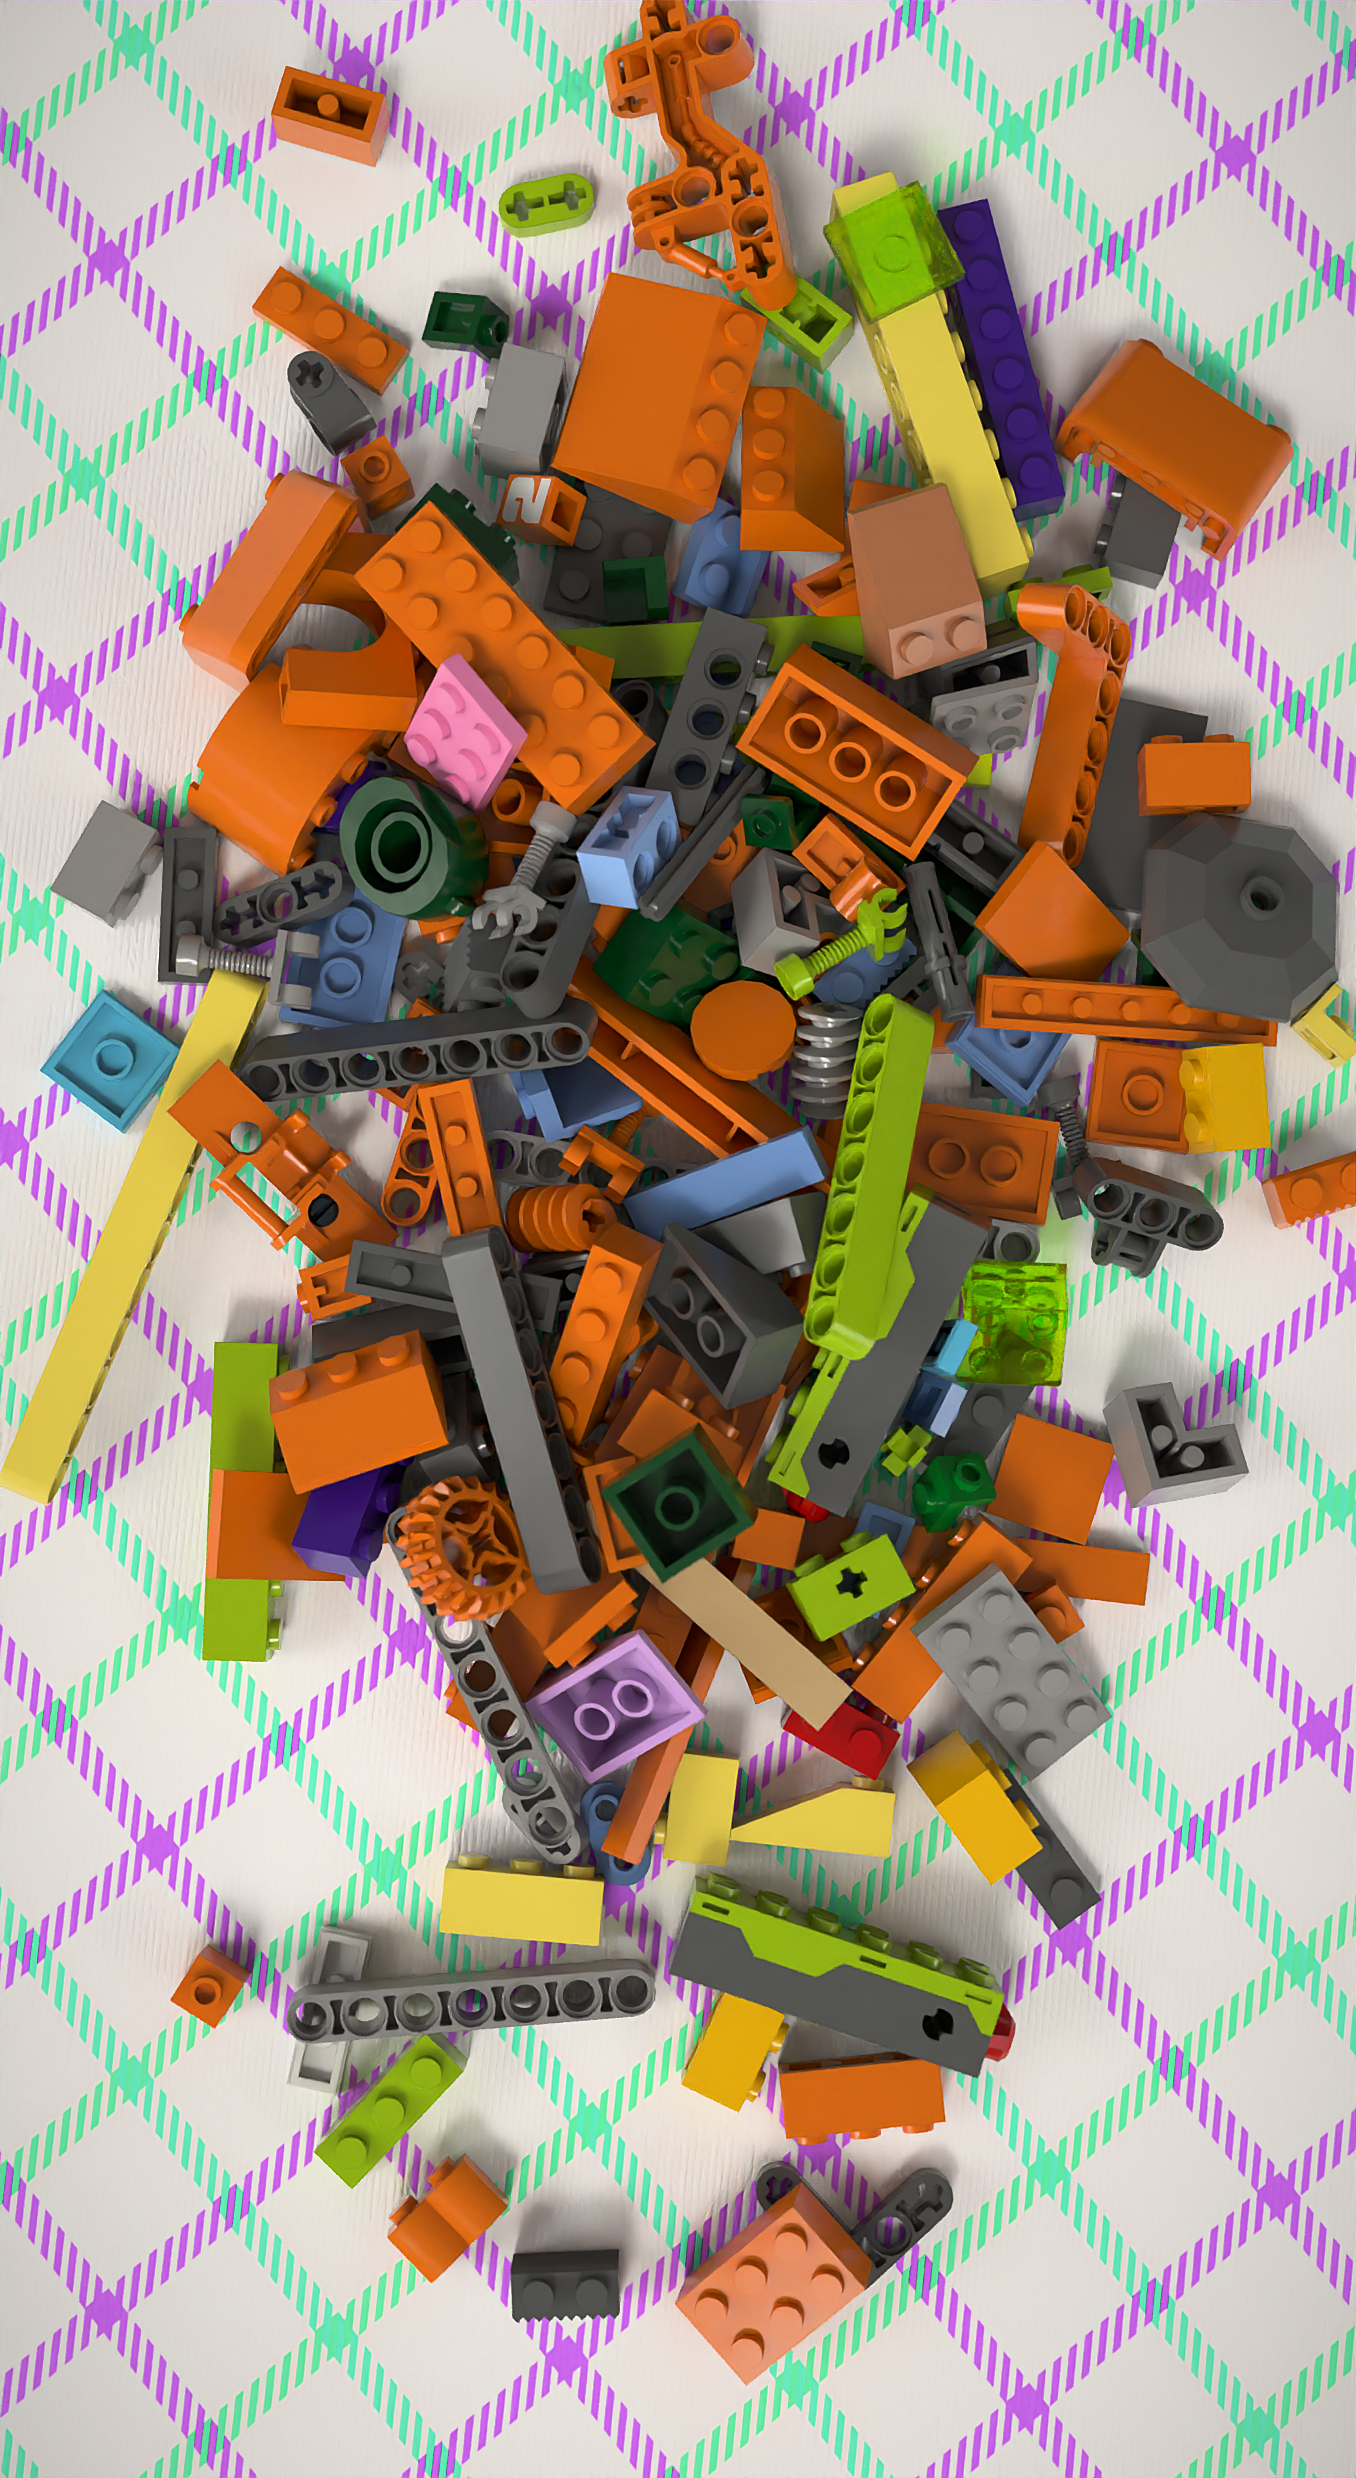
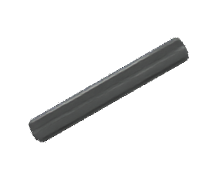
(700, 844)

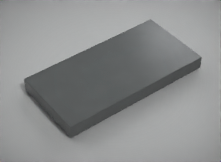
(1117, 833)

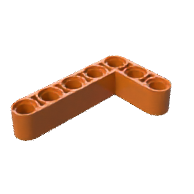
(1080, 712)

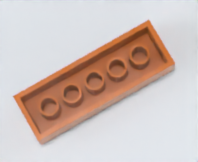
(459, 603)

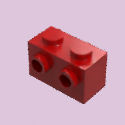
(850, 1735)

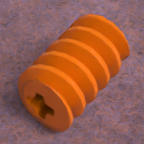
(557, 1218)

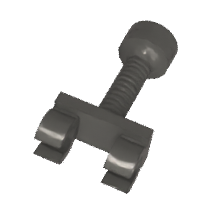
(1060, 1097)

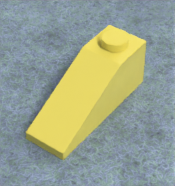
(834, 1819)

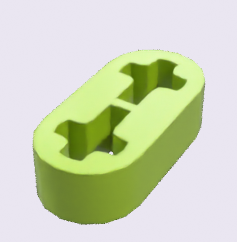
(543, 194)

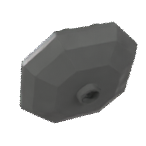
(1213, 938)

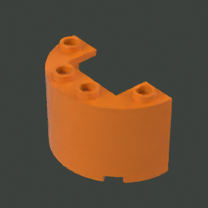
(274, 780)

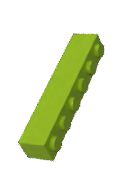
(243, 1438)

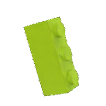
(390, 2106)

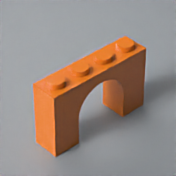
(360, 687)

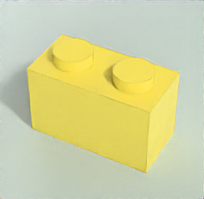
(699, 1809)

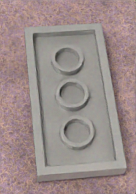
(1011, 1671)

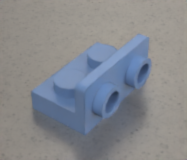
(714, 567)

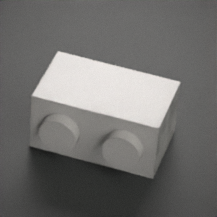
(109, 865)

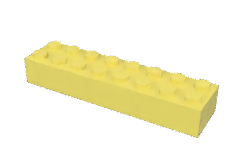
(940, 418)

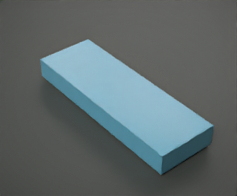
(949, 1347)

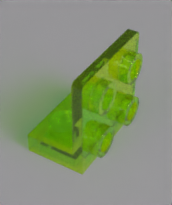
(1020, 1323)

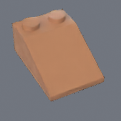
(915, 583)

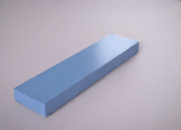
(729, 1184)

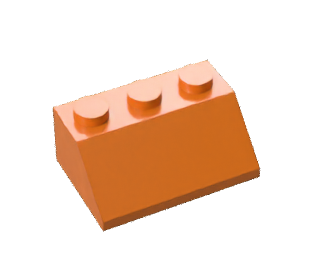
(790, 473)
(358, 1411)

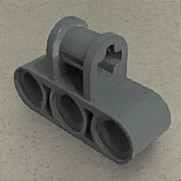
(1136, 1235)

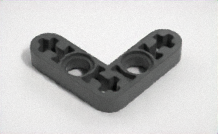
(907, 2191)

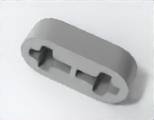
(550, 1821)

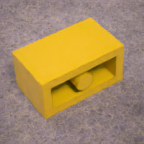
(1225, 1098)
(732, 2050)

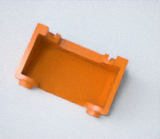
(1177, 442)

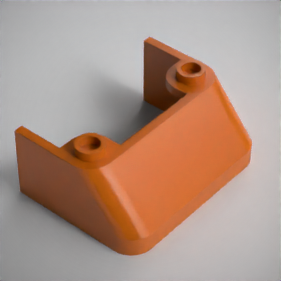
(270, 575)

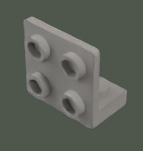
(983, 717)

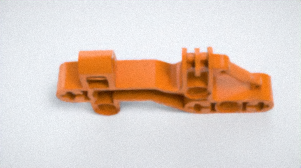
(675, 78)

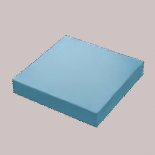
(112, 1061)

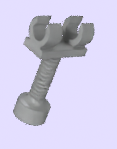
(551, 825)
(195, 955)

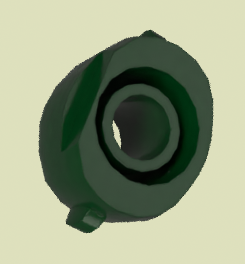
(414, 849)

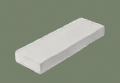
(338, 1957)

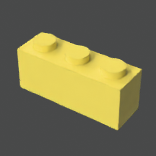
(522, 1900)

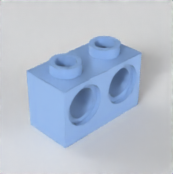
(629, 846)

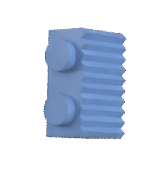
(860, 979)

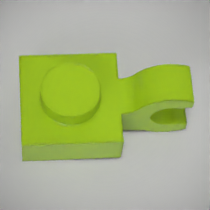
(903, 1449)

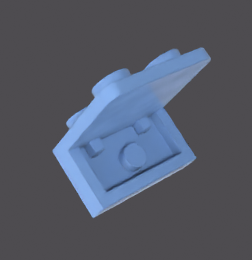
(572, 1097)

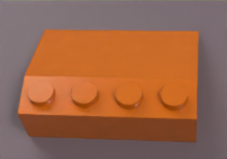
(659, 395)

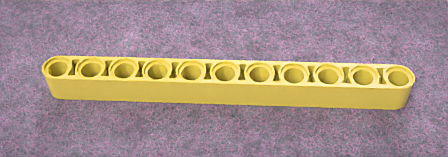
(127, 1247)

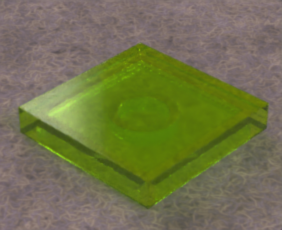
(893, 252)

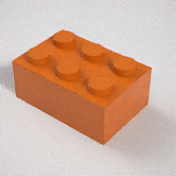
(774, 2283)

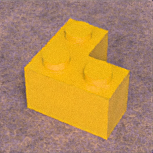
(971, 1799)

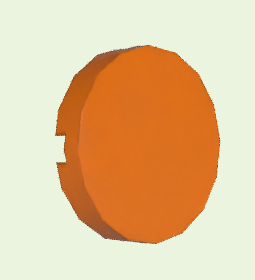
(743, 1030)

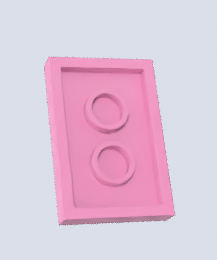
(464, 735)

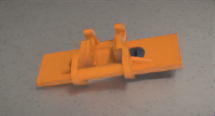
(289, 1157)

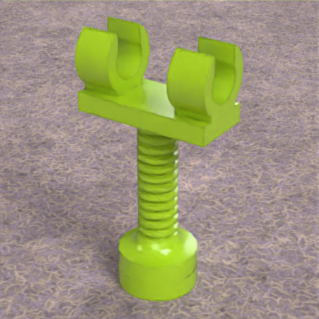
(798, 974)

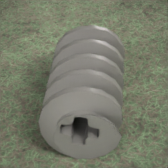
(829, 1058)

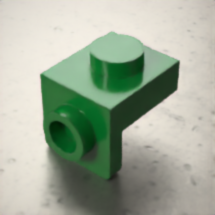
(949, 1487)

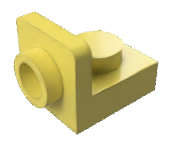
(1325, 1034)

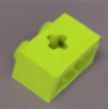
(808, 325)
(880, 1584)

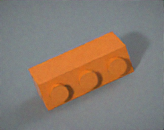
(859, 2096)

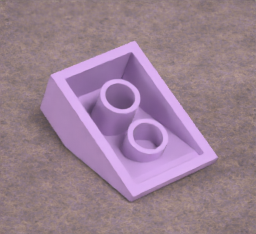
(613, 1704)

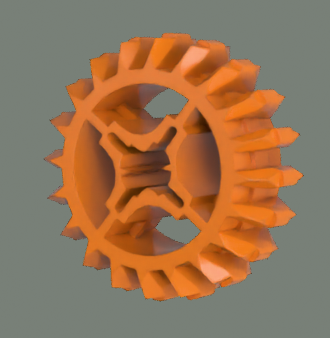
(449, 1554)

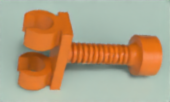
(610, 1152)

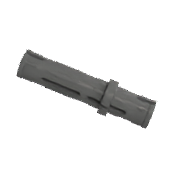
(943, 961)

